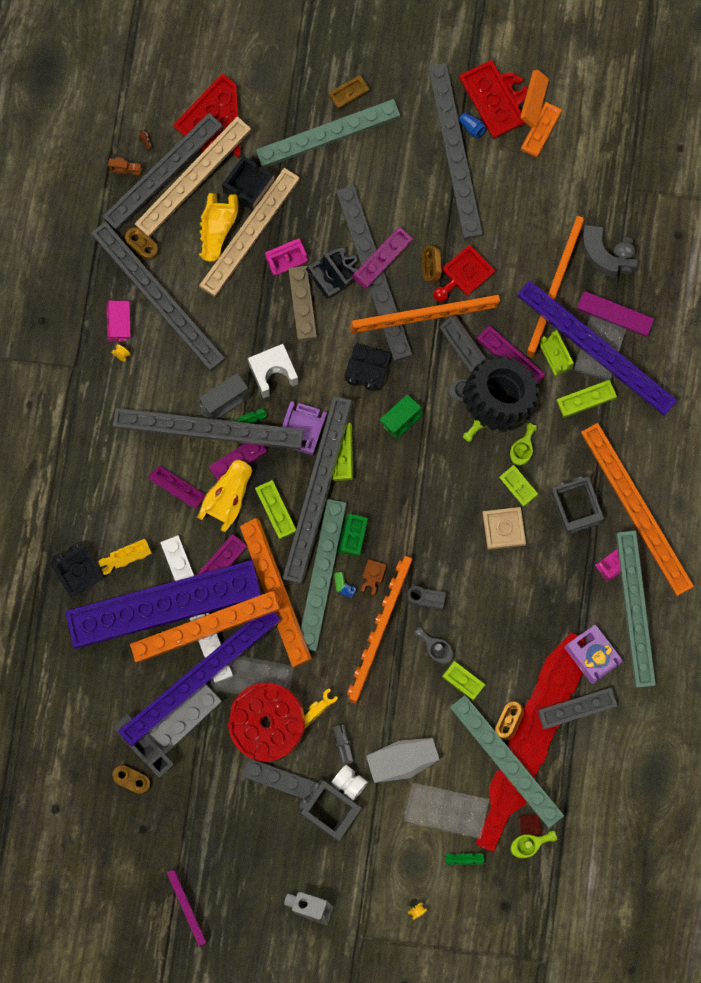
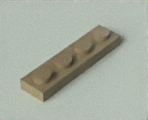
(302, 303)

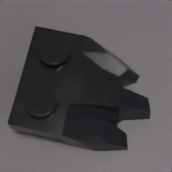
(333, 272)

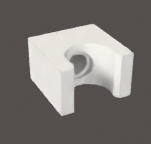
(270, 362)

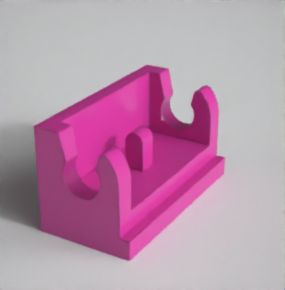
(286, 257)
(118, 321)
(609, 566)

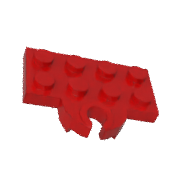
(495, 98)

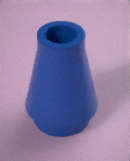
(473, 126)

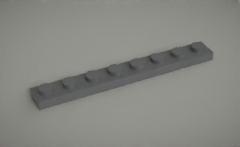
(162, 171)

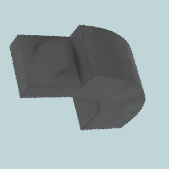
(600, 258)
(147, 751)

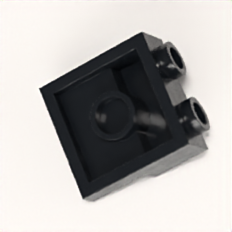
(367, 367)
(76, 569)

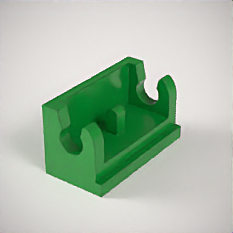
(401, 417)
(352, 535)

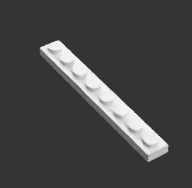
(181, 569)

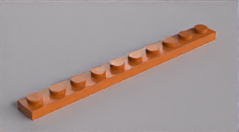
(637, 510)

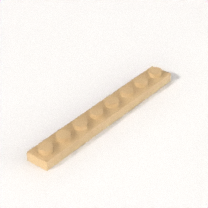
(193, 176)
(249, 232)

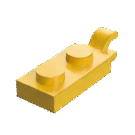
(125, 556)
(317, 709)

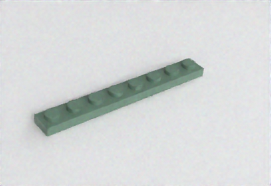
(327, 133)
(322, 573)
(635, 609)
(507, 762)

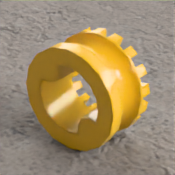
(121, 352)
(419, 911)

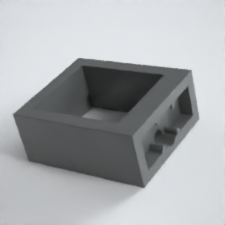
(224, 398)
(583, 523)
(344, 822)

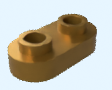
(142, 244)
(431, 264)
(508, 721)
(131, 779)

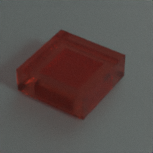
(530, 825)

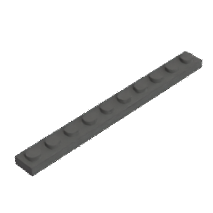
(455, 151)
(379, 287)
(158, 296)
(208, 429)
(317, 490)

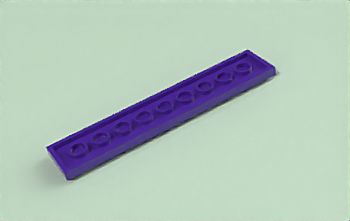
(162, 604)

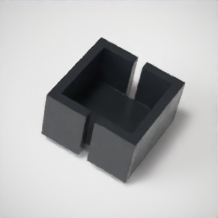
(247, 184)

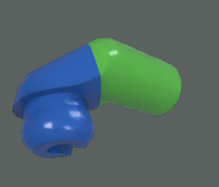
(343, 588)

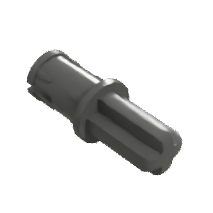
(343, 744)

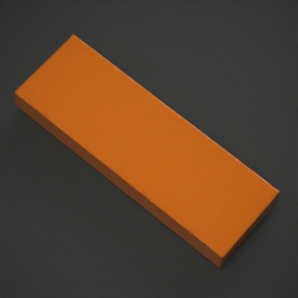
(534, 98)
(538, 135)

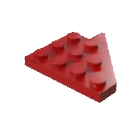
(220, 102)

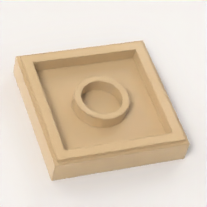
(504, 528)

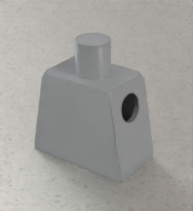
(316, 910)

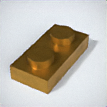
(348, 92)

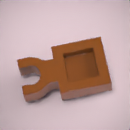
(122, 166)
(373, 574)

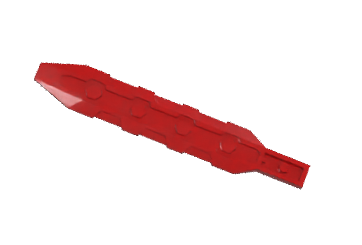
(530, 744)

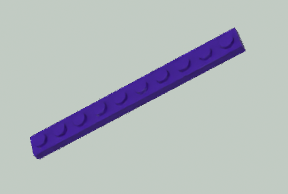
(596, 348)
(197, 678)

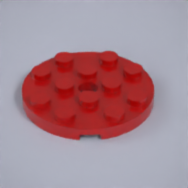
(285, 727)

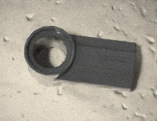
(428, 598)

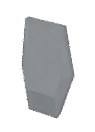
(402, 759)

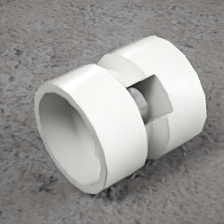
(349, 783)

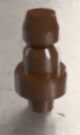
(144, 137)

